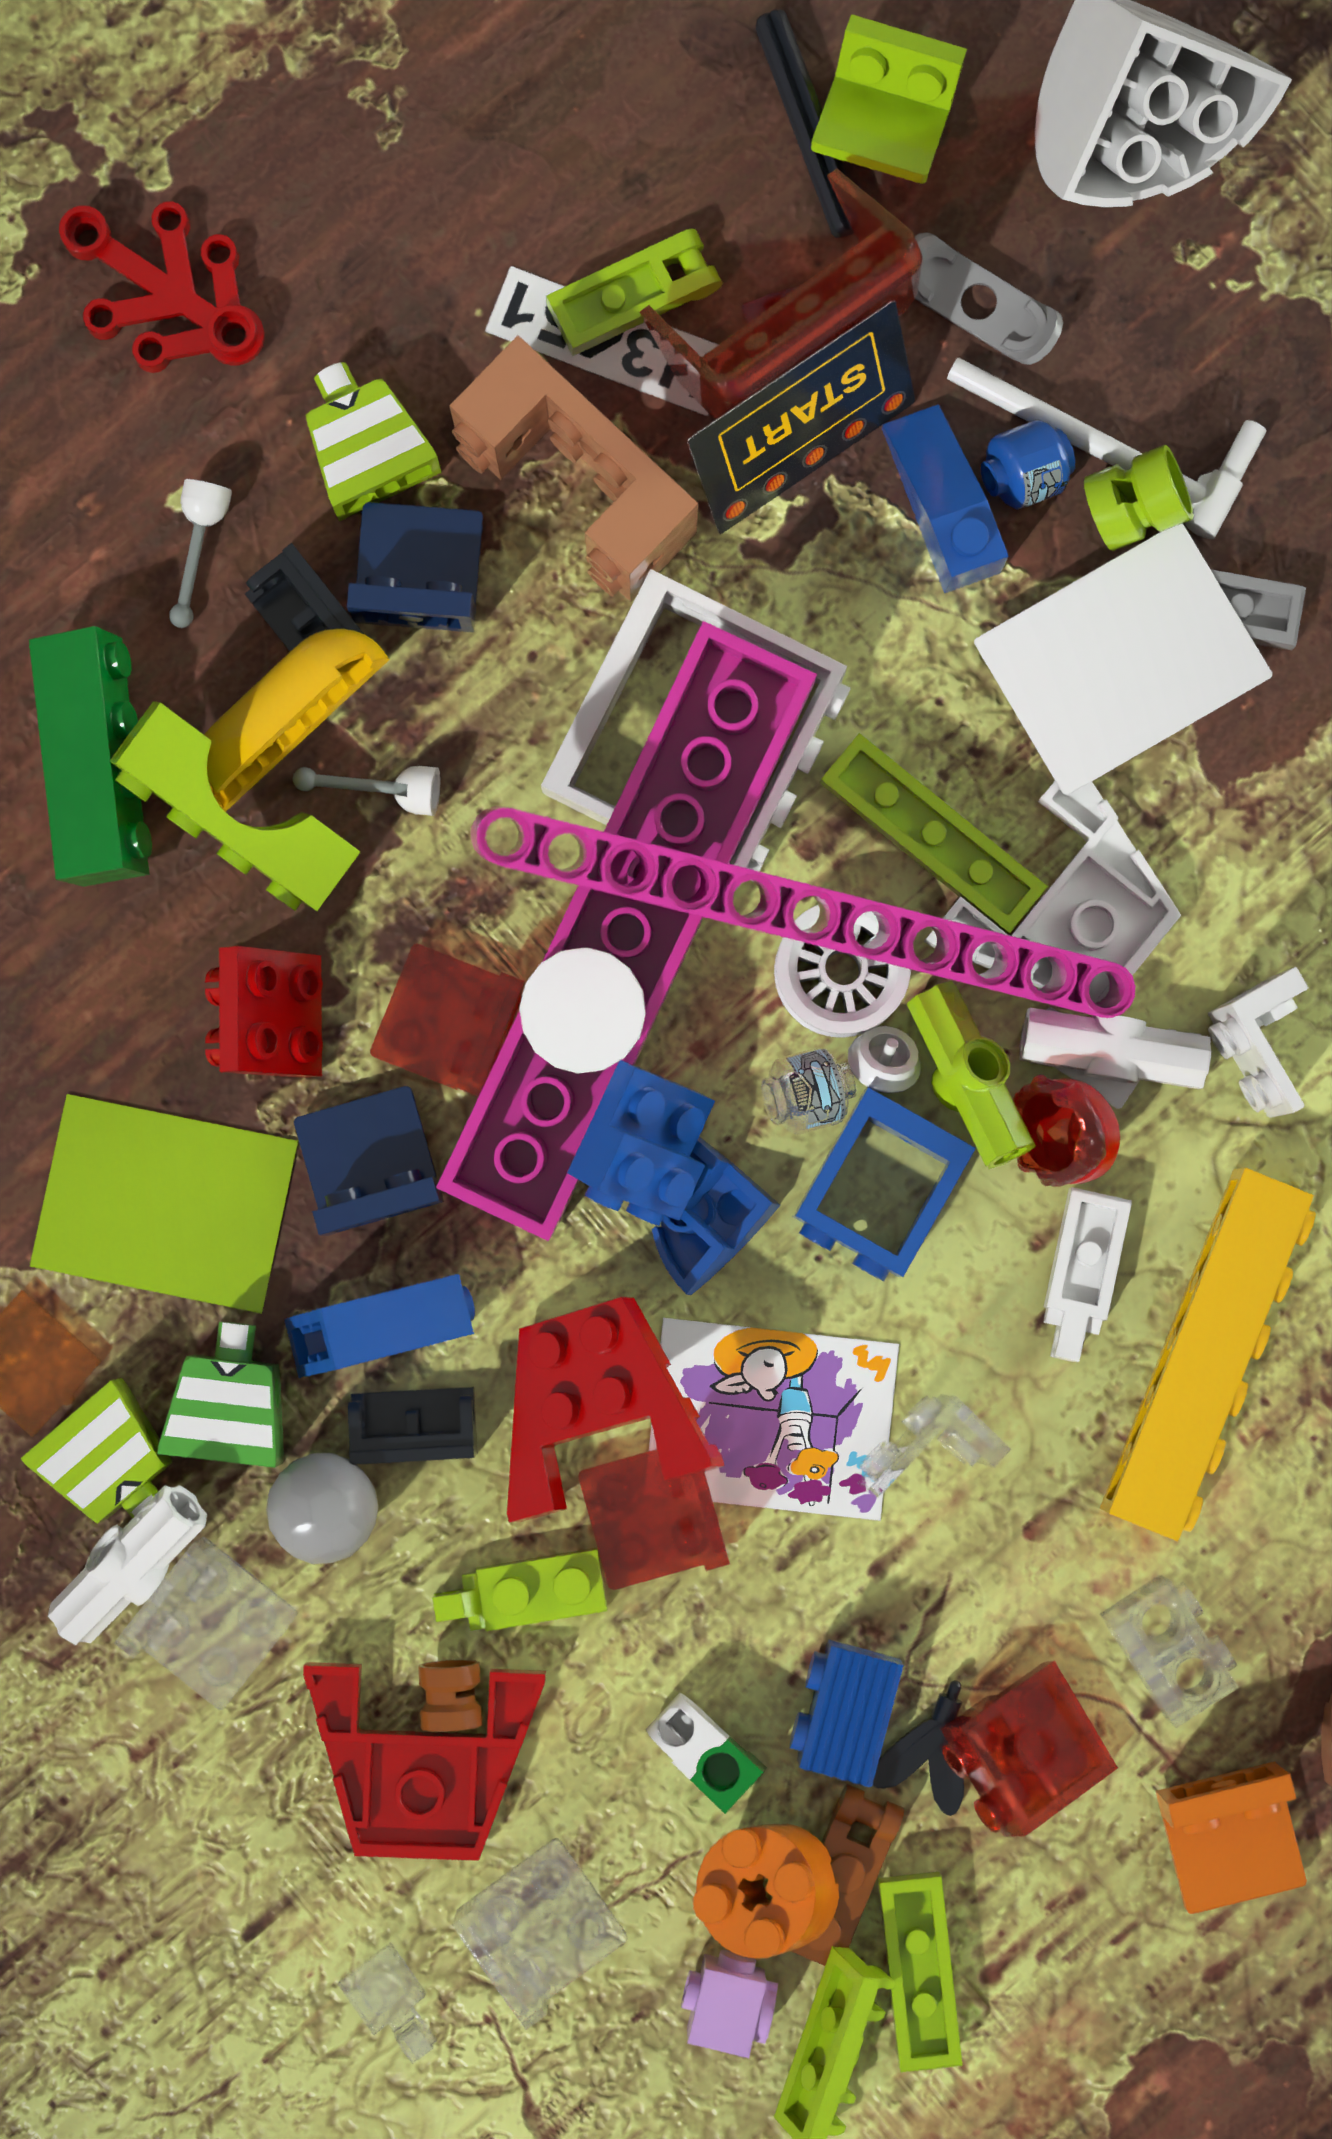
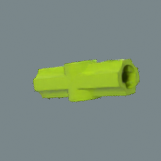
(970, 1074)

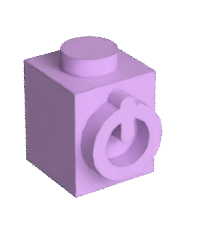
(729, 2004)

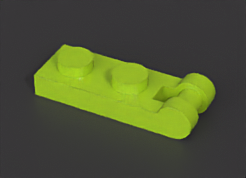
(613, 297)

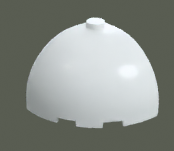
(1143, 104)

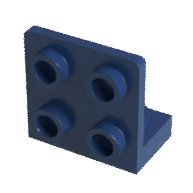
(417, 567)
(367, 1160)

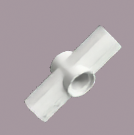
(1115, 1048)
(127, 1564)

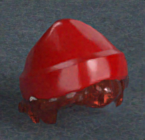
(1071, 1131)

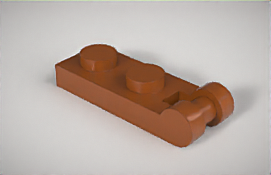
(853, 1865)

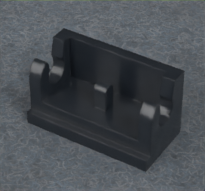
(295, 599)
(412, 1425)

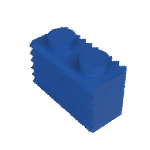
(847, 1712)

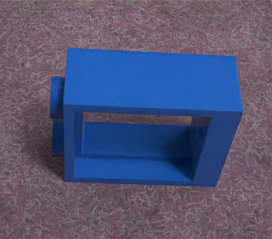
(914, 1131)

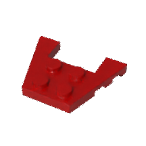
(586, 1378)
(414, 1788)

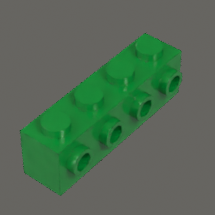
(81, 725)

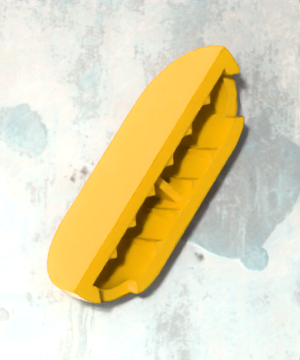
(287, 708)

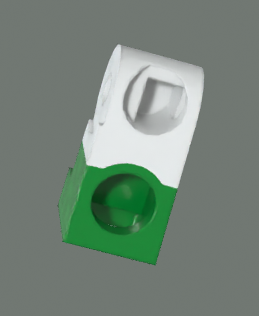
(705, 1752)

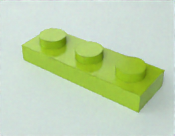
(922, 1971)

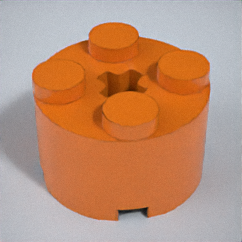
(733, 1896)

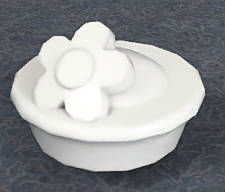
(885, 1060)

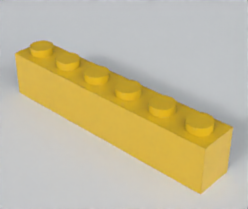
(1208, 1353)

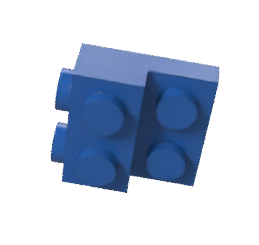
(643, 1145)

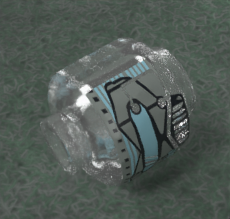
(808, 1091)

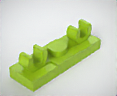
(830, 2046)

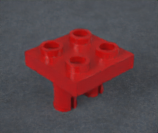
(266, 1012)

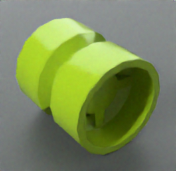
(1152, 481)

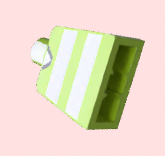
(365, 442)
(102, 1455)

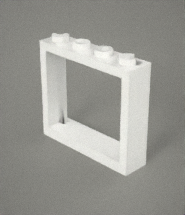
(654, 596)

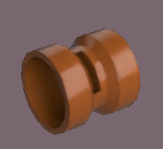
(450, 1695)

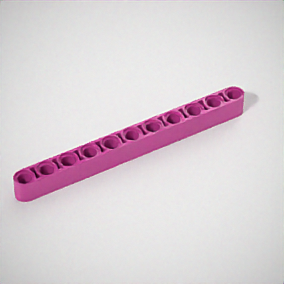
(836, 918)

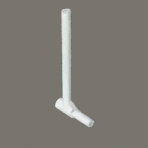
(1210, 495)

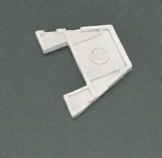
(1100, 903)

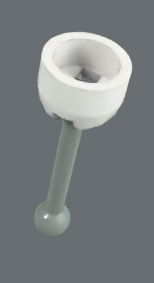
(203, 506)
(414, 789)

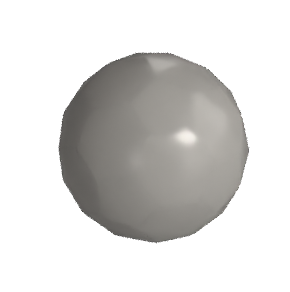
(322, 1508)

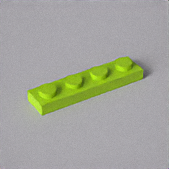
(932, 833)

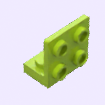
(889, 99)

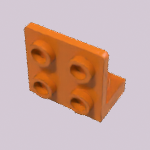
(1232, 1837)

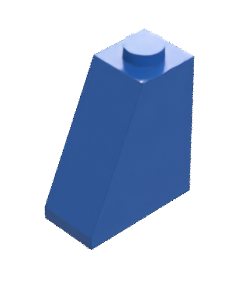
(380, 1325)

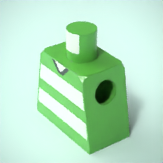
(227, 1405)

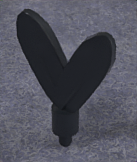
(926, 1743)

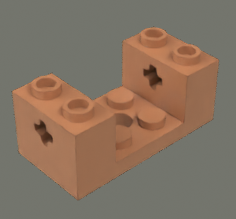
(525, 398)

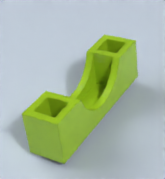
(170, 760)

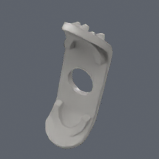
(1017, 326)

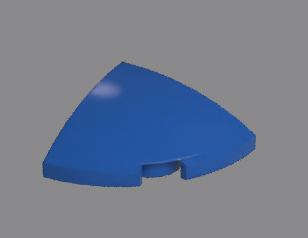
(716, 1222)

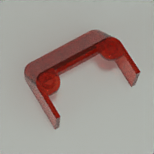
(836, 299)

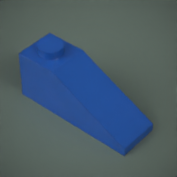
(945, 499)

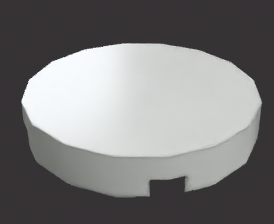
(582, 1010)

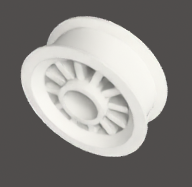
(824, 1020)

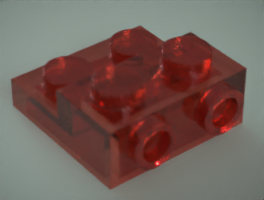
(1027, 1751)

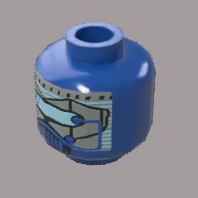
(1028, 464)

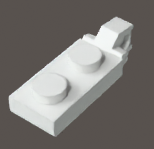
(1084, 1268)

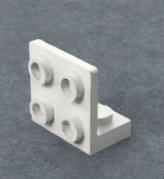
(1239, 1035)

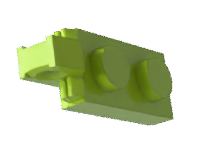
(526, 1592)

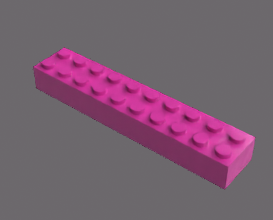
(685, 794)

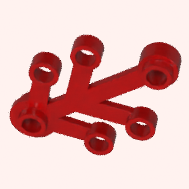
(170, 293)

